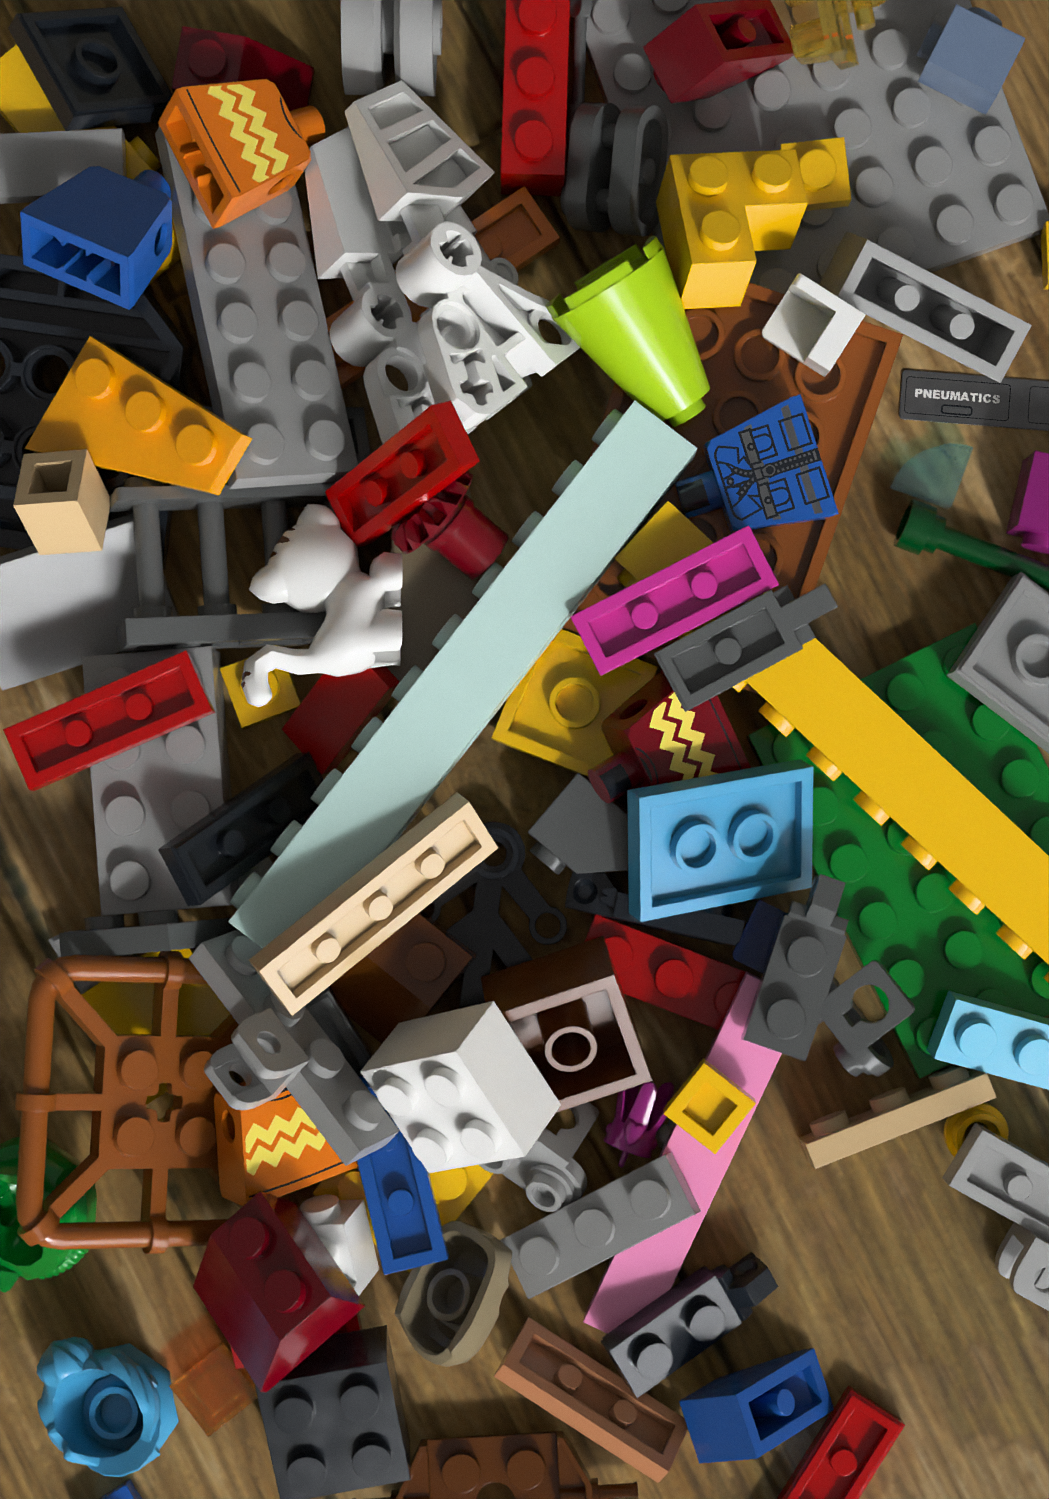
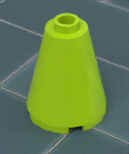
(638, 331)

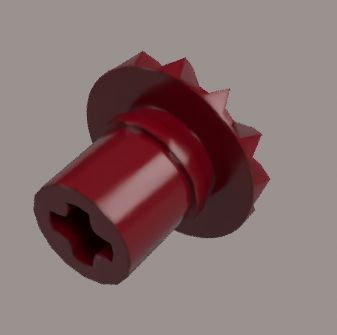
(453, 529)

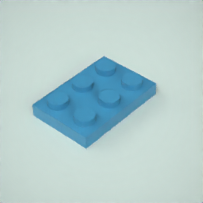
(719, 839)

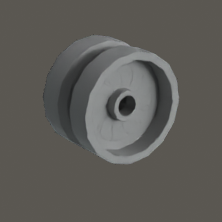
(390, 27)

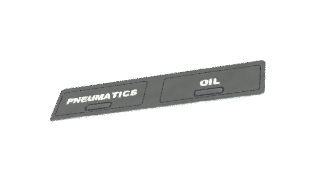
(974, 400)

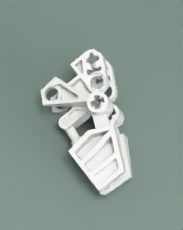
(398, 190)

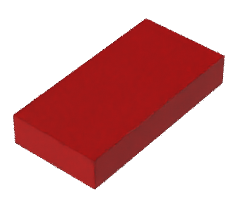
(337, 713)

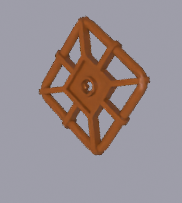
(122, 1127)

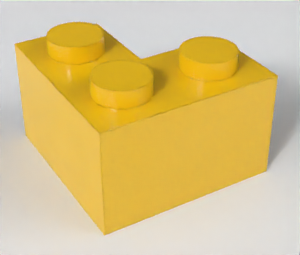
(720, 213)

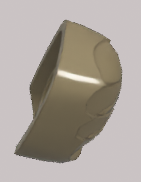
(456, 1301)

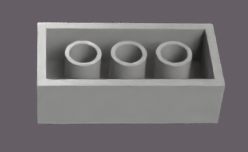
(156, 791)

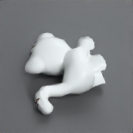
(317, 572)

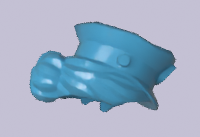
(105, 1405)

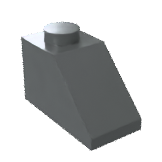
(581, 832)

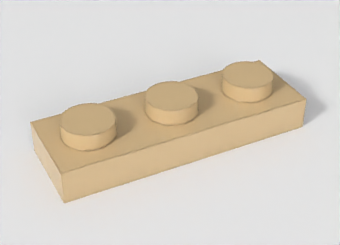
(895, 1114)

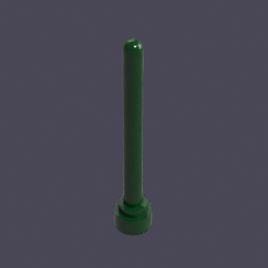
(927, 531)

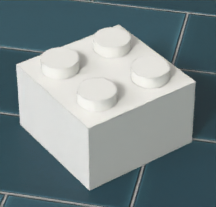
(461, 1088)

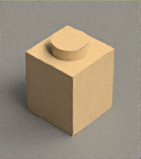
(62, 502)

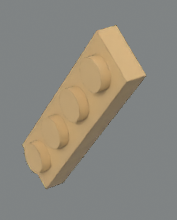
(374, 903)

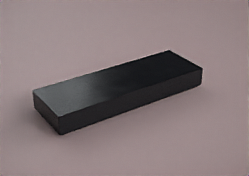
(241, 830)

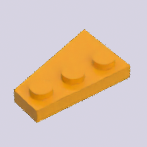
(138, 424)

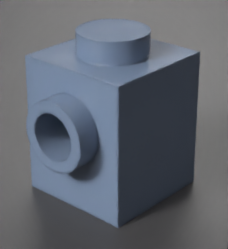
(969, 57)

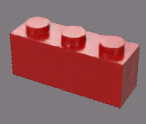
(535, 96)

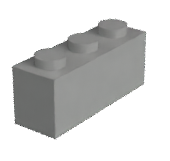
(924, 306)

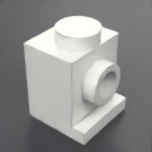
(345, 1234)

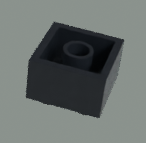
(338, 1419)

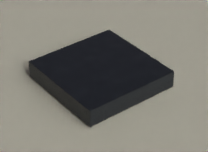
(91, 67)

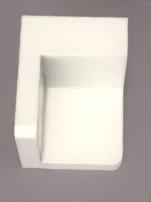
(812, 324)

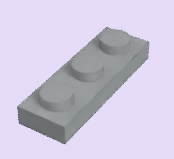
(601, 1225)

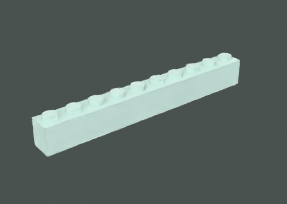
(472, 673)

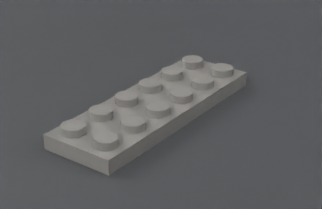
(263, 336)

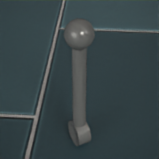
(580, 11)

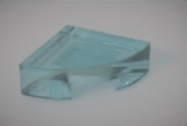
(934, 474)

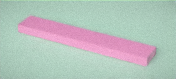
(651, 1266)

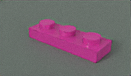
(674, 600)

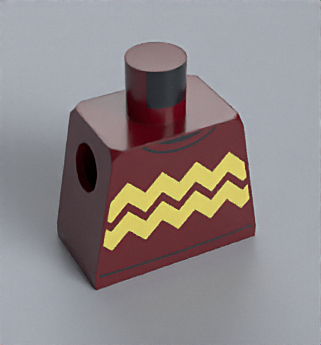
(662, 743)

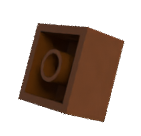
(572, 1021)

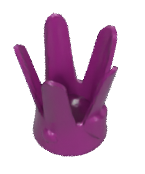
(638, 1119)

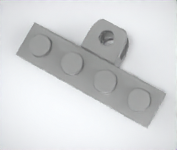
(286, 1051)
(1017, 1188)

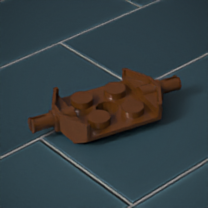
(528, 1463)

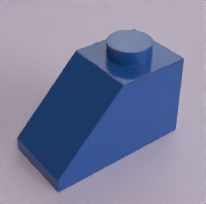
(756, 1407)

